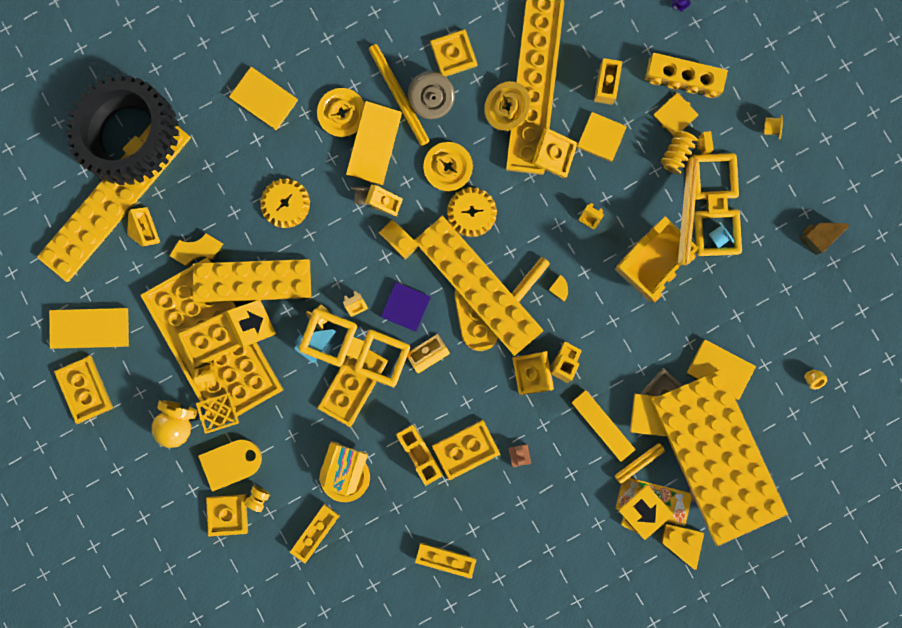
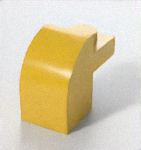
(566, 362)

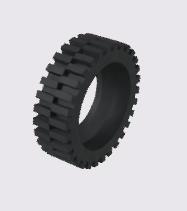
(99, 107)

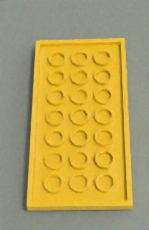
(241, 372)
(719, 457)

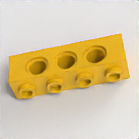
(715, 76)

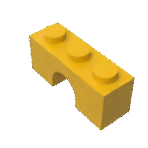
(420, 454)

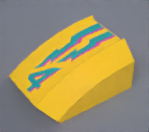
(342, 469)

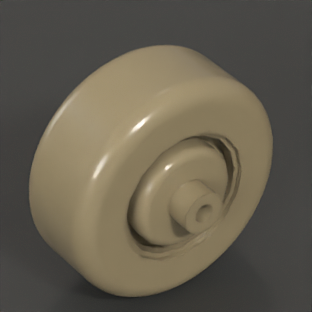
(431, 95)

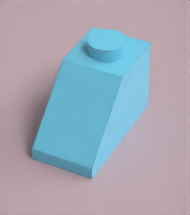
(318, 341)

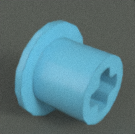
(720, 236)

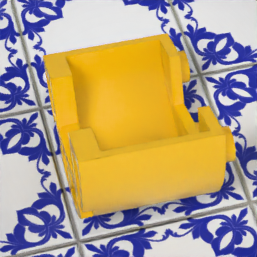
(653, 260)

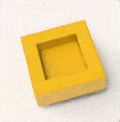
(705, 143)

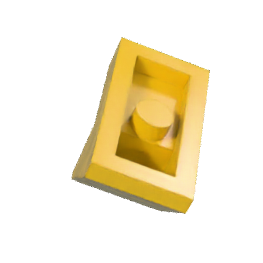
(383, 200)

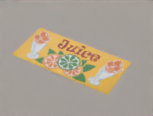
(676, 500)

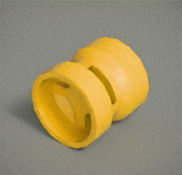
(257, 499)

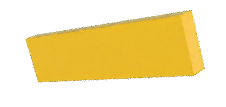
(603, 426)

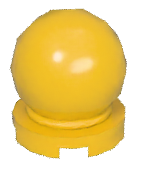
(172, 425)

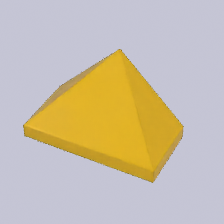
(141, 227)

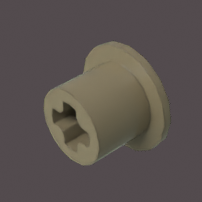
(360, 194)

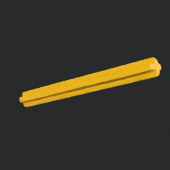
(398, 94)
(688, 211)

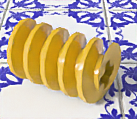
(677, 151)

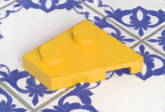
(683, 542)

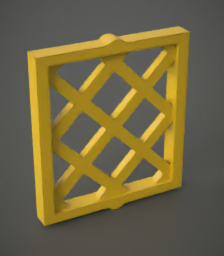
(232, 408)

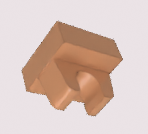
(519, 455)

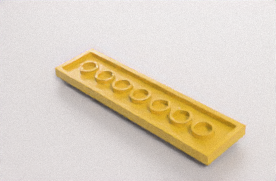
(478, 285)

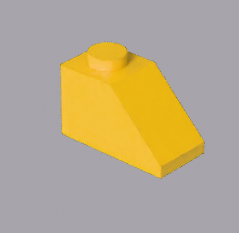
(399, 239)

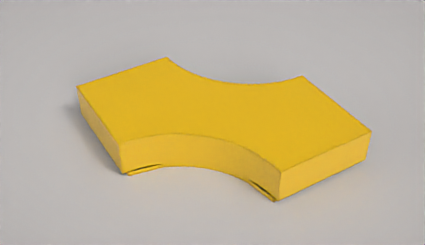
(189, 251)

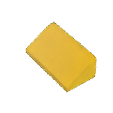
(427, 353)

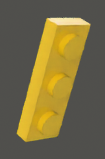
(314, 533)
(445, 560)

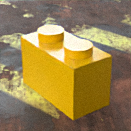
(608, 81)

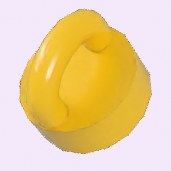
(815, 379)

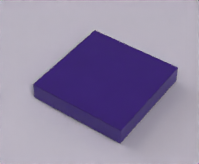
(406, 307)

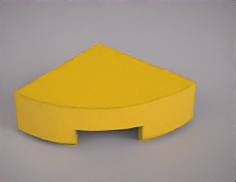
(560, 288)

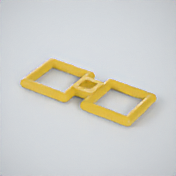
(718, 207)
(354, 347)

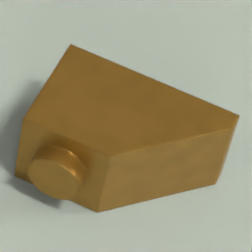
(822, 235)

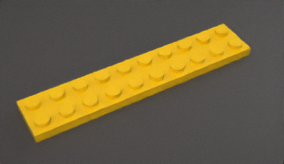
(537, 75)
(97, 218)

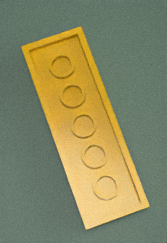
(251, 280)

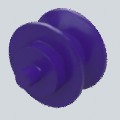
(680, 4)

